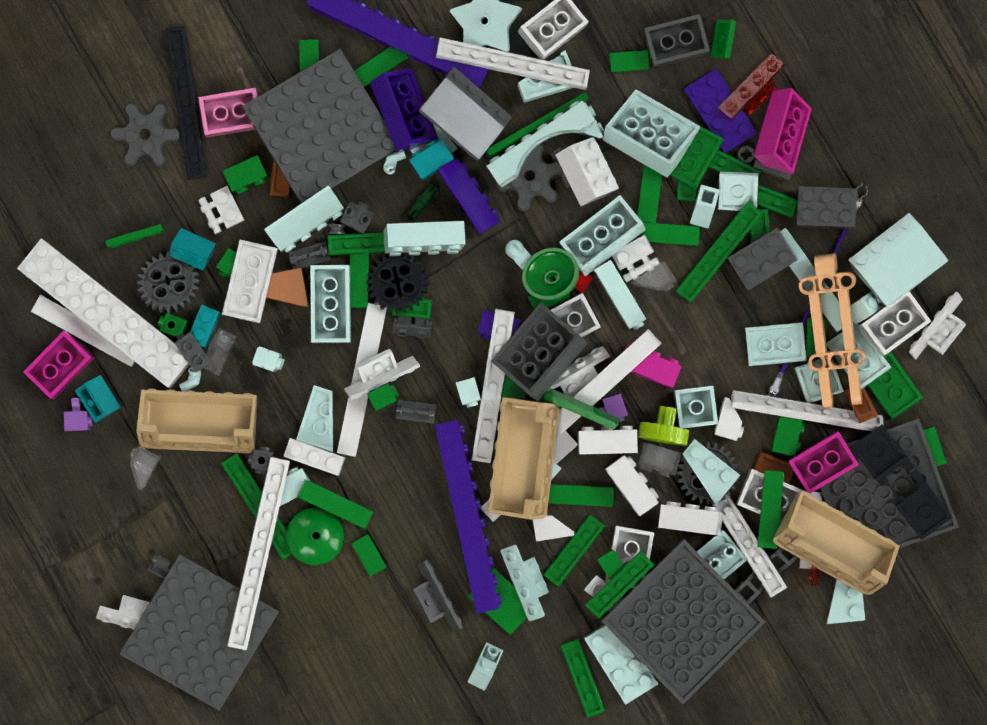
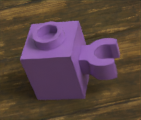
(615, 406)
(77, 419)

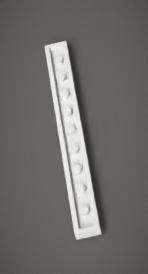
(258, 553)

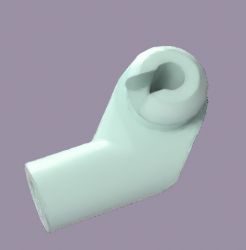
(391, 161)
(193, 380)

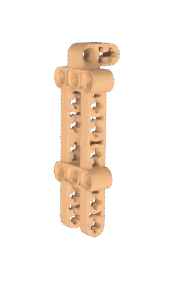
(826, 267)

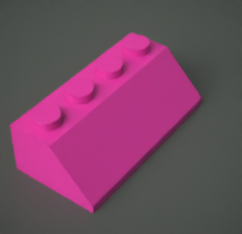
(783, 130)

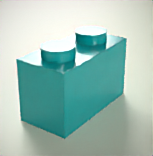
(431, 159)
(192, 249)
(205, 325)
(97, 399)

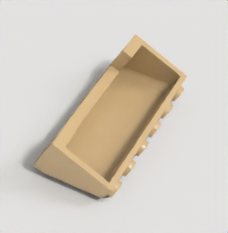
(197, 421)
(523, 458)
(836, 544)

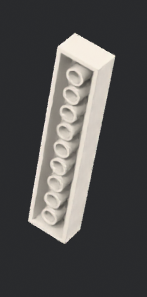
(104, 312)

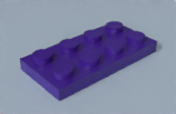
(706, 97)

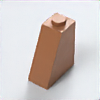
(288, 287)

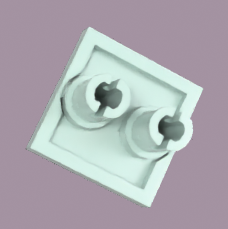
(722, 554)

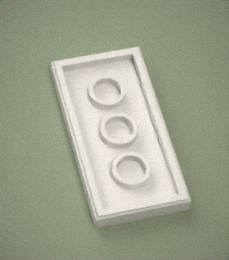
(249, 281)

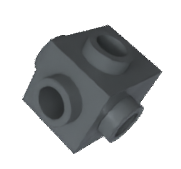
(357, 216)
(262, 452)

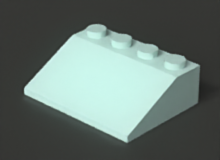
(650, 133)
(305, 219)
(897, 260)

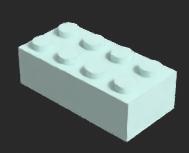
(603, 235)
(424, 237)
(330, 304)
(622, 667)

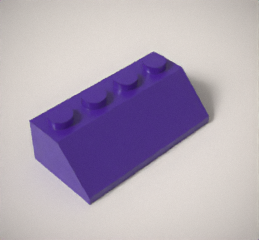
(400, 105)
(468, 197)

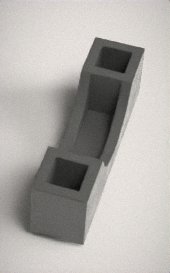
(751, 586)

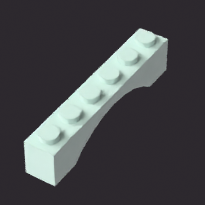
(508, 166)

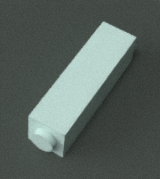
(620, 295)

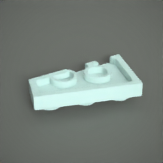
(533, 89)
(318, 420)
(710, 470)
(845, 604)

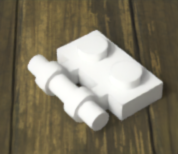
(226, 207)
(632, 253)

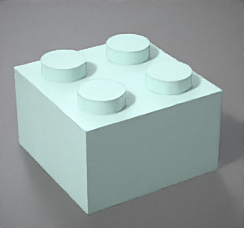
(695, 407)

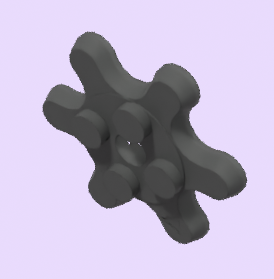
(158, 134)
(540, 185)

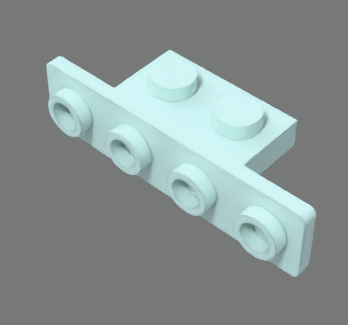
(527, 581)

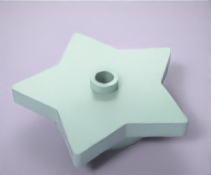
(496, 31)

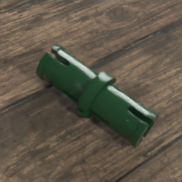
(422, 201)

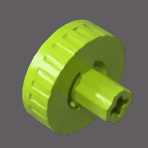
(664, 429)

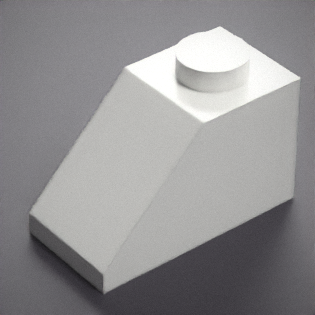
(728, 422)
(550, 528)

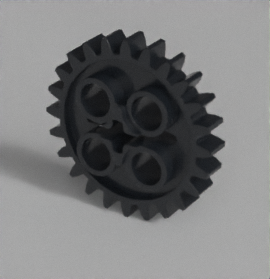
(413, 278)

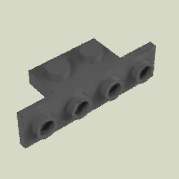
(433, 600)

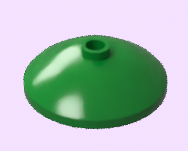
(550, 265)
(312, 550)

